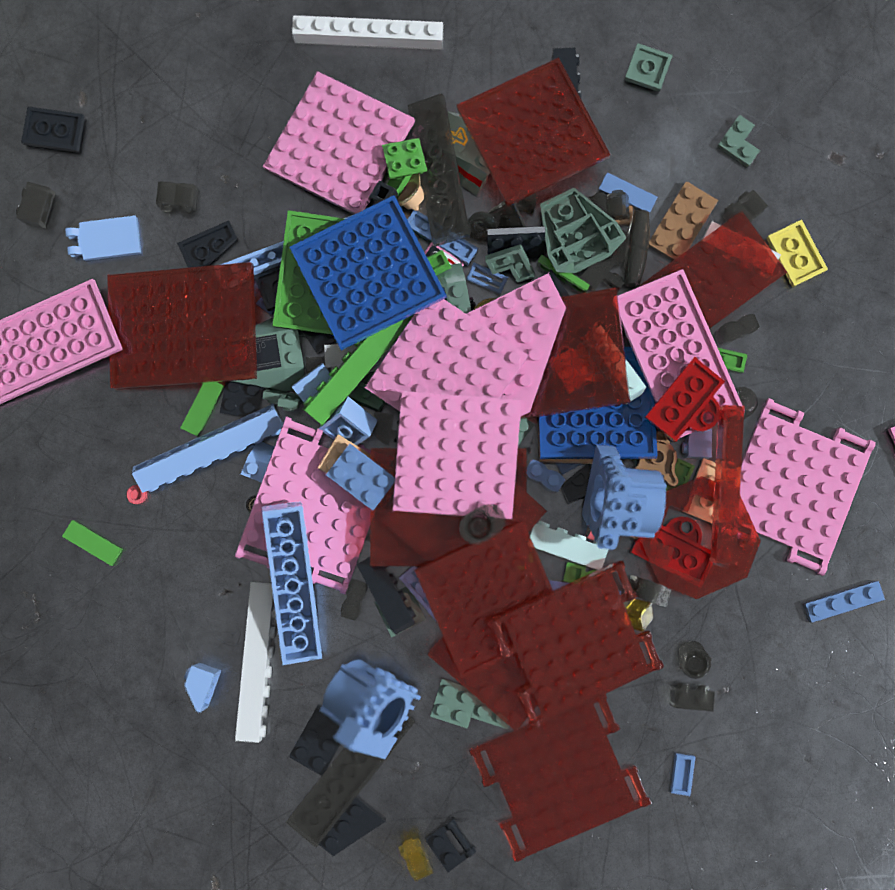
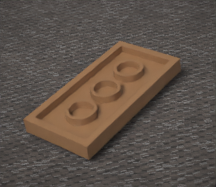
(682, 222)

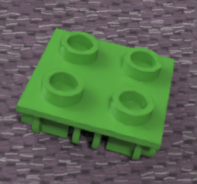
(404, 158)

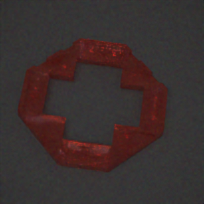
(715, 576)

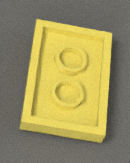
(797, 253)

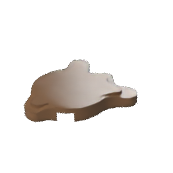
(665, 461)

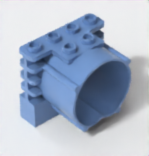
(622, 499)
(368, 707)

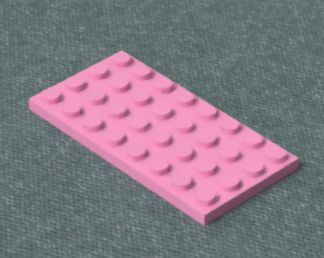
(668, 332)
(54, 339)

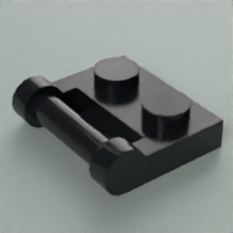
(445, 849)

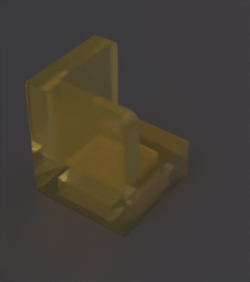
(640, 614)

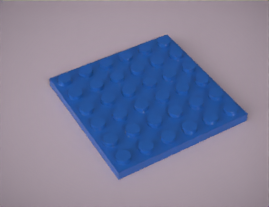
(368, 272)
(623, 426)

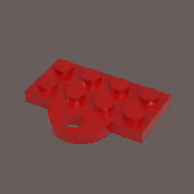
(687, 401)
(687, 554)

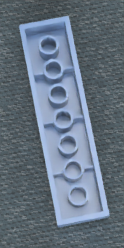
(291, 582)

